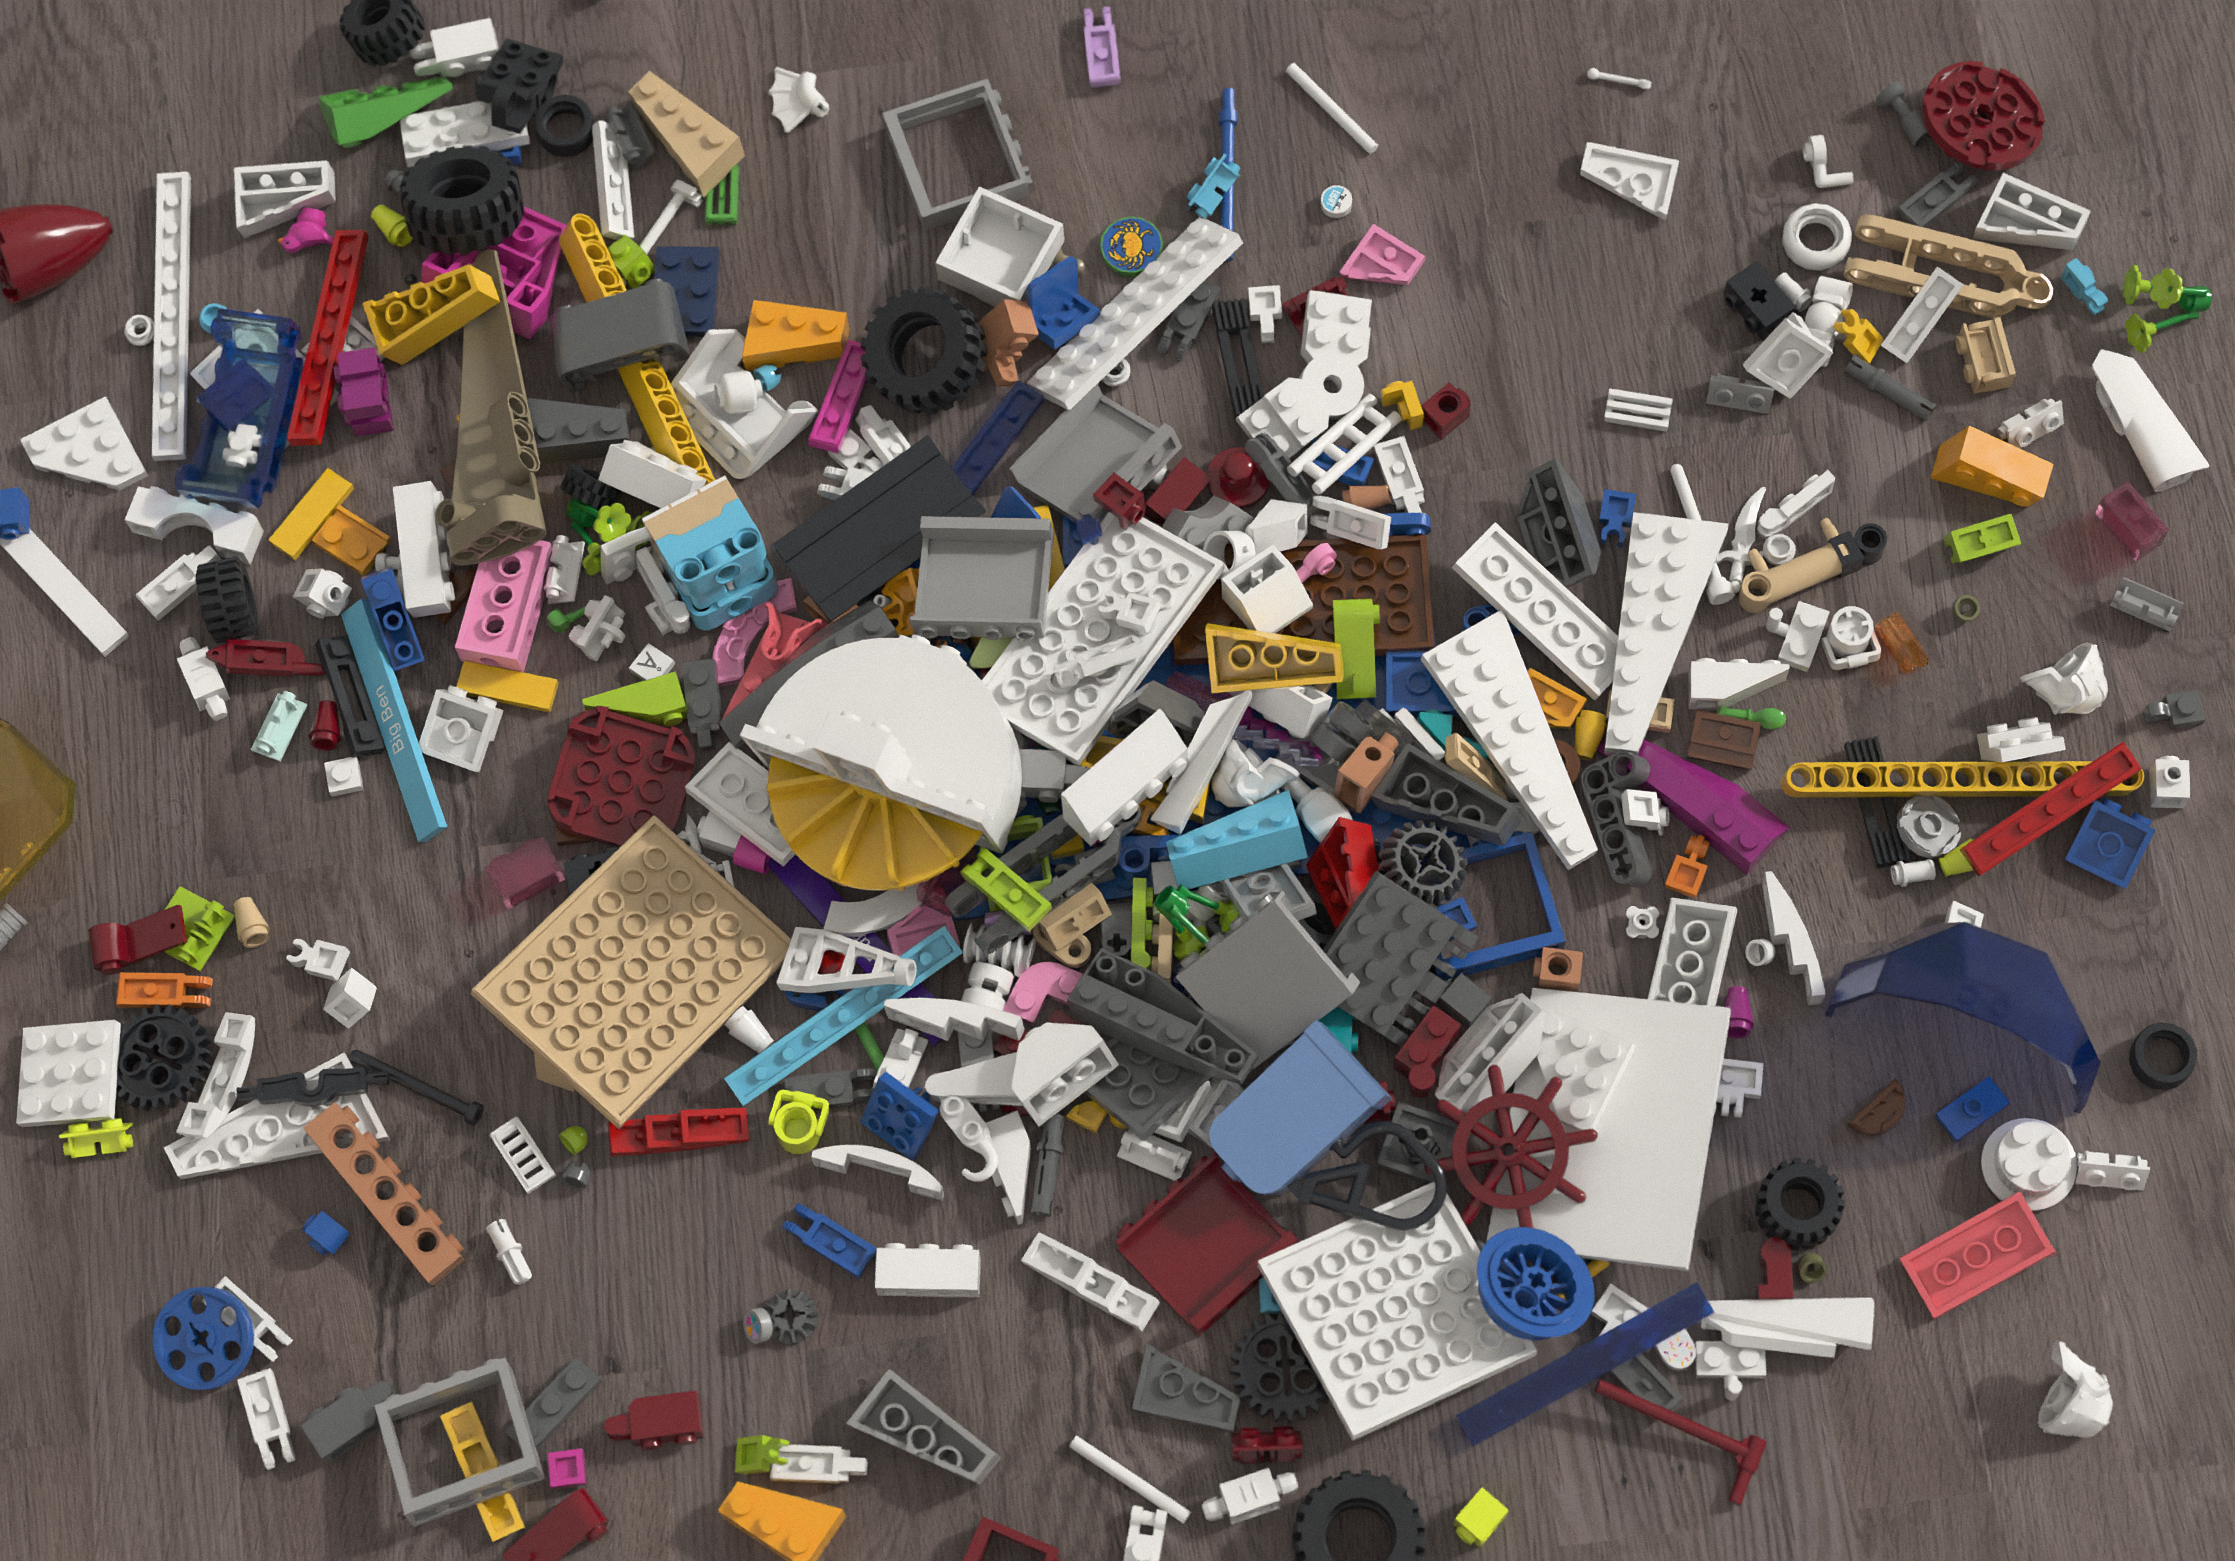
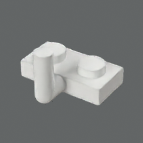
(1800, 636)
(1729, 1362)

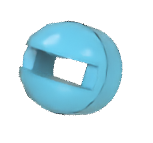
(767, 376)

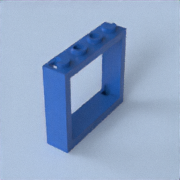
(1517, 950)

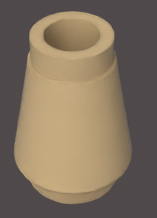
(250, 924)

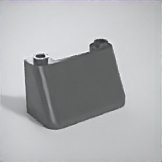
(617, 333)

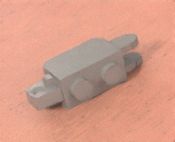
(1047, 774)

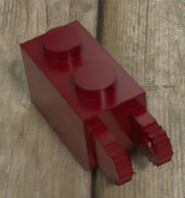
(659, 1421)

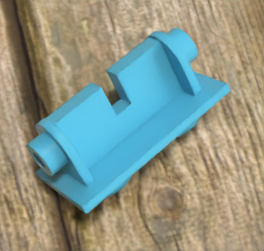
(1219, 176)

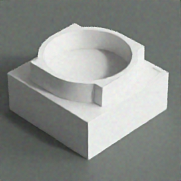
(998, 249)

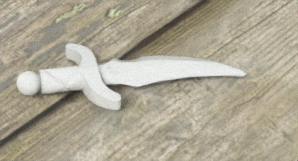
(1743, 540)

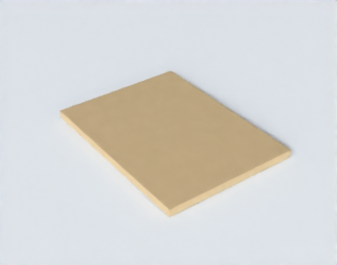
(634, 971)

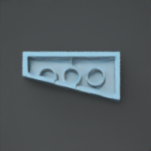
(1238, 843)

